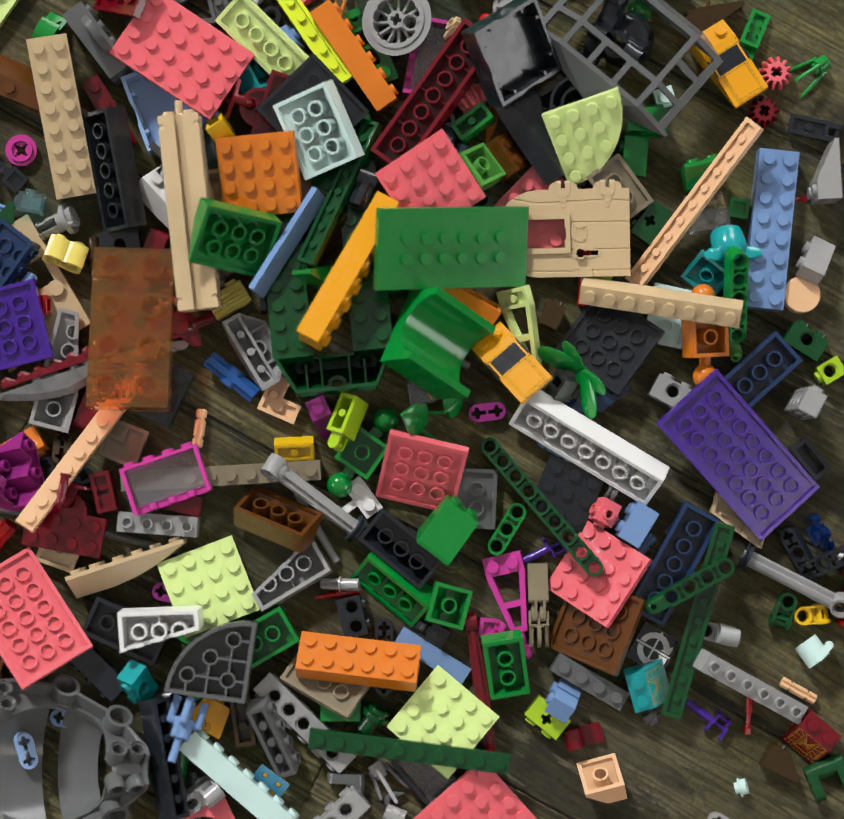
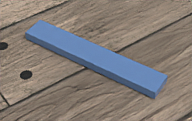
(287, 242)

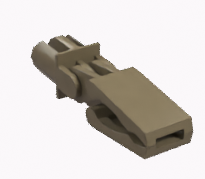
(538, 593)

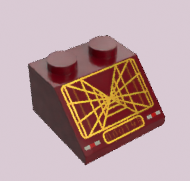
(811, 737)

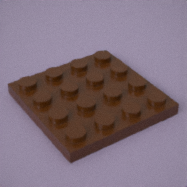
(593, 643)

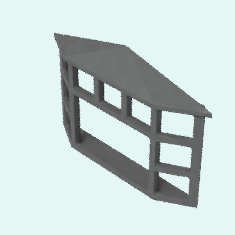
(592, 81)

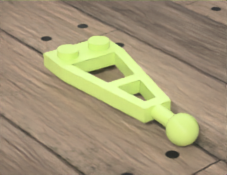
(518, 298)

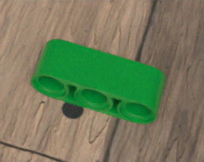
(514, 522)

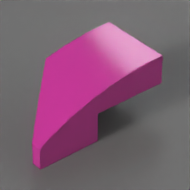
(490, 626)

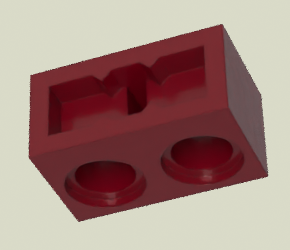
(104, 491)

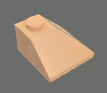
(602, 779)

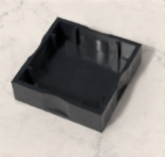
(511, 51)

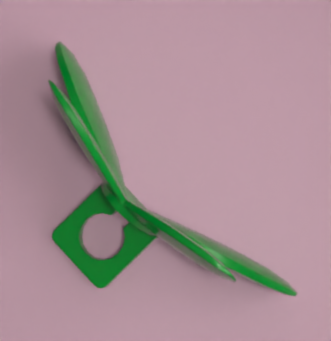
(587, 381)

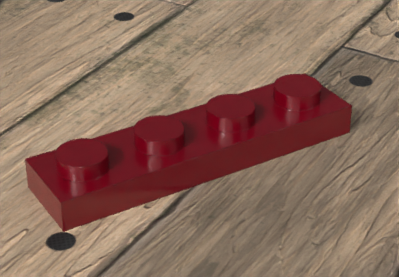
(101, 97)

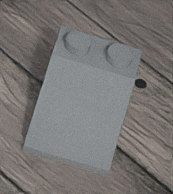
(827, 181)

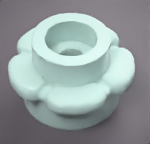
(741, 787)

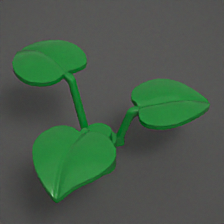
(416, 416)

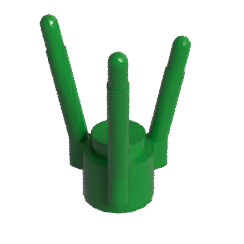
(818, 66)

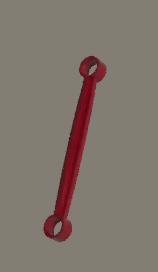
(478, 673)

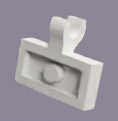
(362, 498)

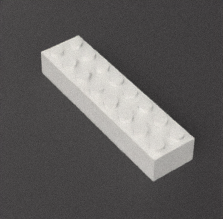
(590, 446)

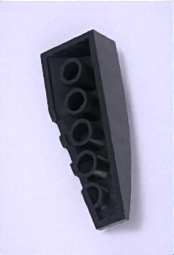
(528, 129)

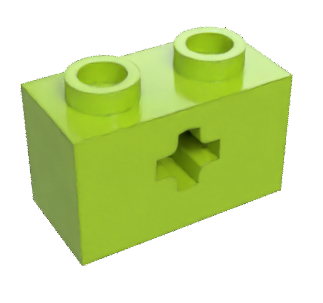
(536, 710)

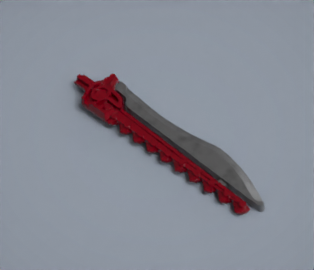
(71, 381)

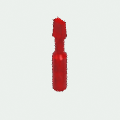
(337, 594)
(748, 710)

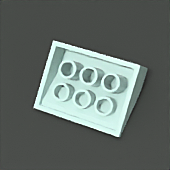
(321, 129)

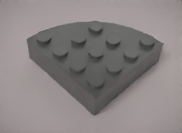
(216, 663)

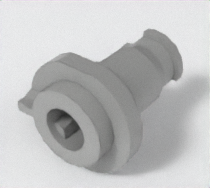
(66, 220)

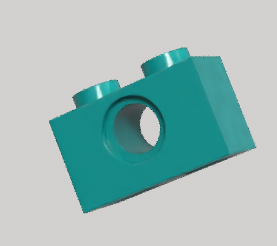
(137, 682)

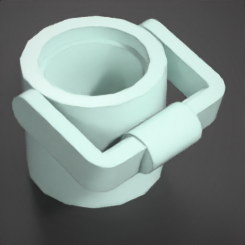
(813, 650)

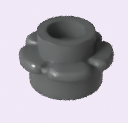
(650, 717)

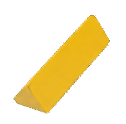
(295, 448)

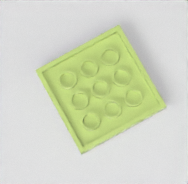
(210, 578)
(443, 714)

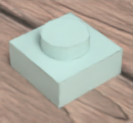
(660, 98)

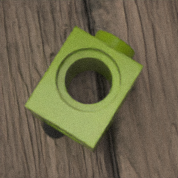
(836, 366)

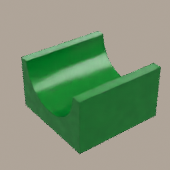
(433, 341)

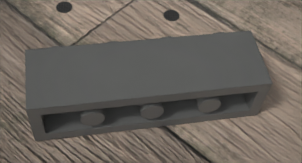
(589, 681)

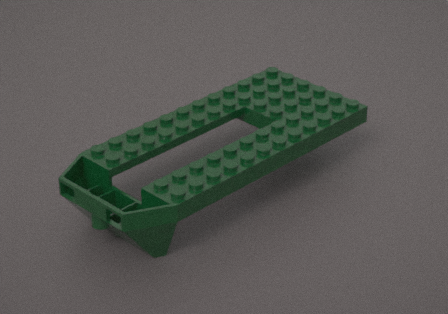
(368, 317)

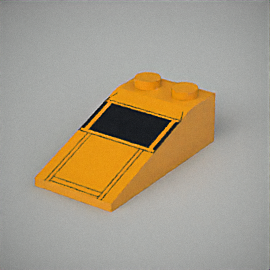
(737, 74)
(511, 363)

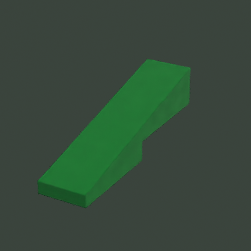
(754, 31)

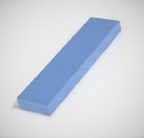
(434, 656)

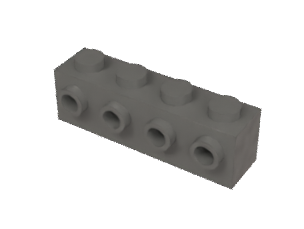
(273, 736)

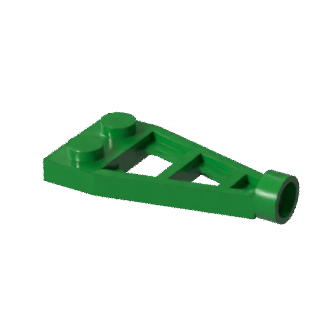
(386, 61)

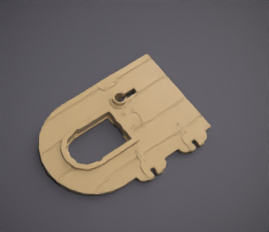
(592, 221)

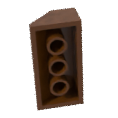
(277, 518)

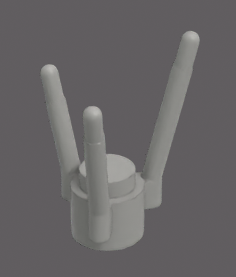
(378, 771)

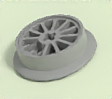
(371, 25)

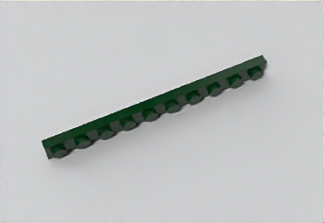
(696, 625)
(409, 750)

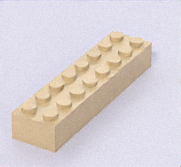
(61, 116)

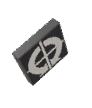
(652, 645)

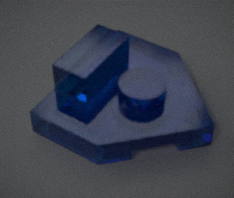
(818, 532)

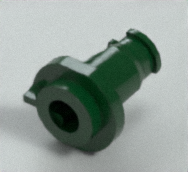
(373, 717)

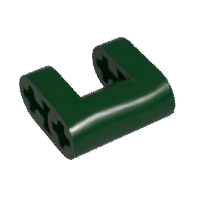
(822, 770)

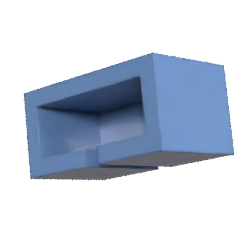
(562, 699)

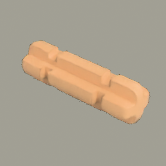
(199, 427)
(798, 690)

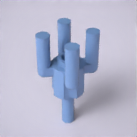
(184, 724)

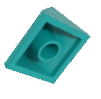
(704, 272)

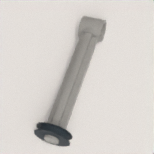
(276, 469)
(792, 580)

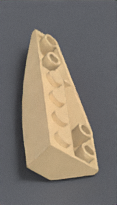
(104, 576)

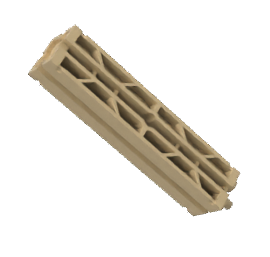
(185, 183)

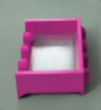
(424, 54)
(165, 478)

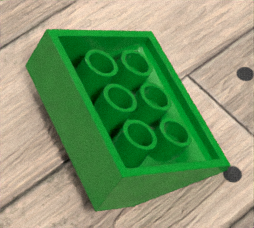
(232, 237)

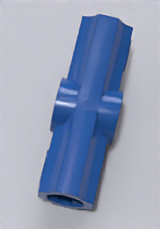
(232, 377)

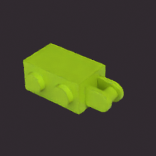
(346, 420)

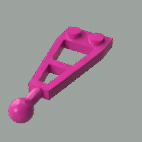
(503, 565)

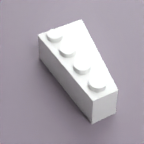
(154, 624)

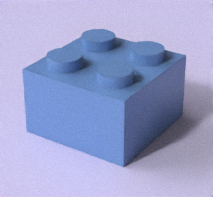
(635, 524)

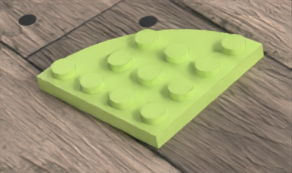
(585, 133)

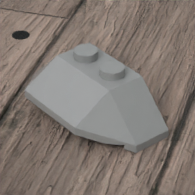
(252, 344)

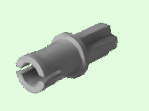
(341, 584)

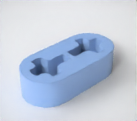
(30, 748)

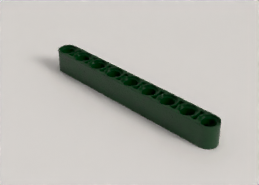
(534, 501)

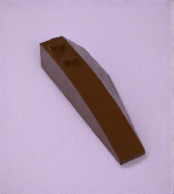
(18, 85)

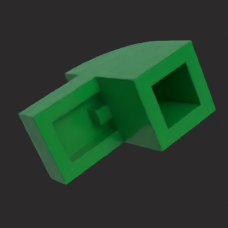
(49, 25)

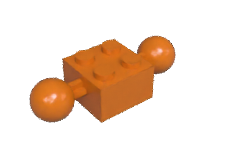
(703, 340)

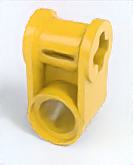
(814, 614)

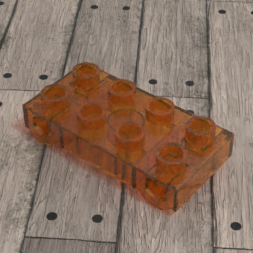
(131, 330)

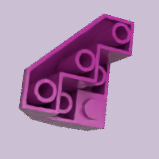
(19, 472)

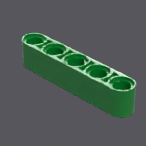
(737, 285)

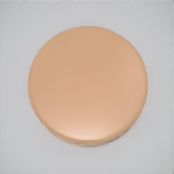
(801, 295)

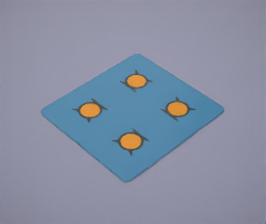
(273, 781)

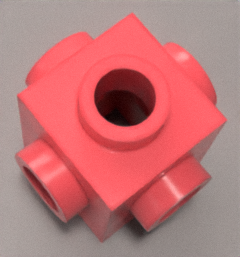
(604, 513)

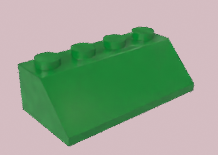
(393, 589)

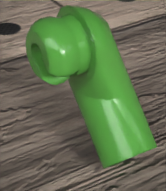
(735, 352)

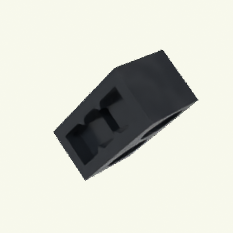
(348, 617)

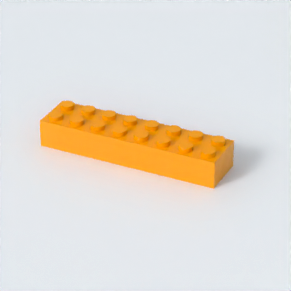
(343, 279)

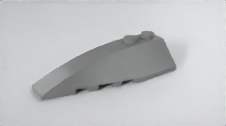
(58, 412)

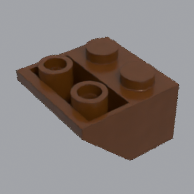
(508, 155)

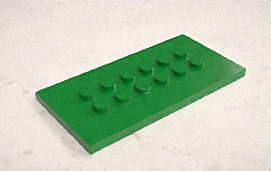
(450, 247)

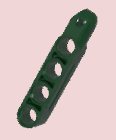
(678, 587)

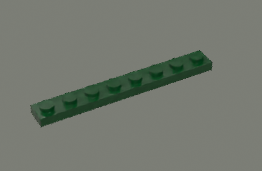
(337, 197)

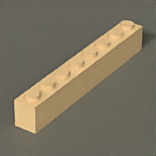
(661, 302)

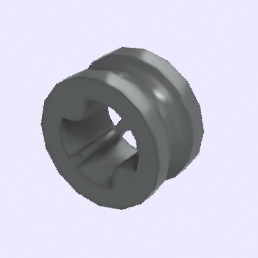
(611, 493)

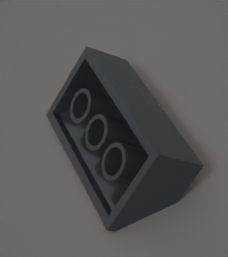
(399, 549)

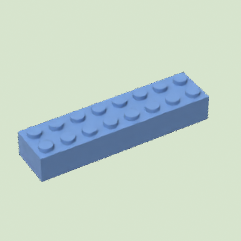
(771, 226)

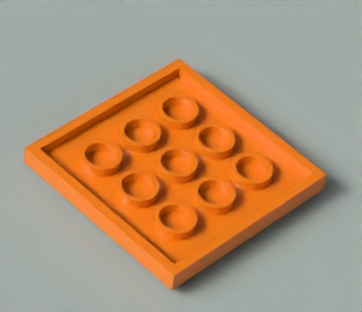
(260, 171)

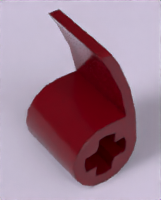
(583, 735)

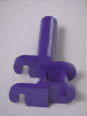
(544, 550)
(708, 717)

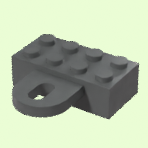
(95, 38)

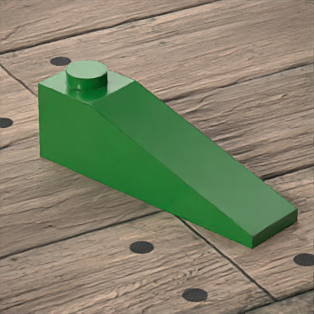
(313, 276)

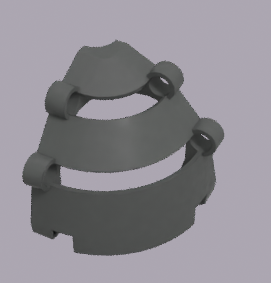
(77, 754)

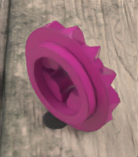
(11, 151)

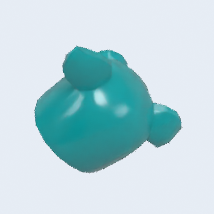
(726, 237)

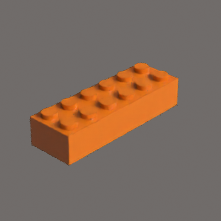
(358, 661)

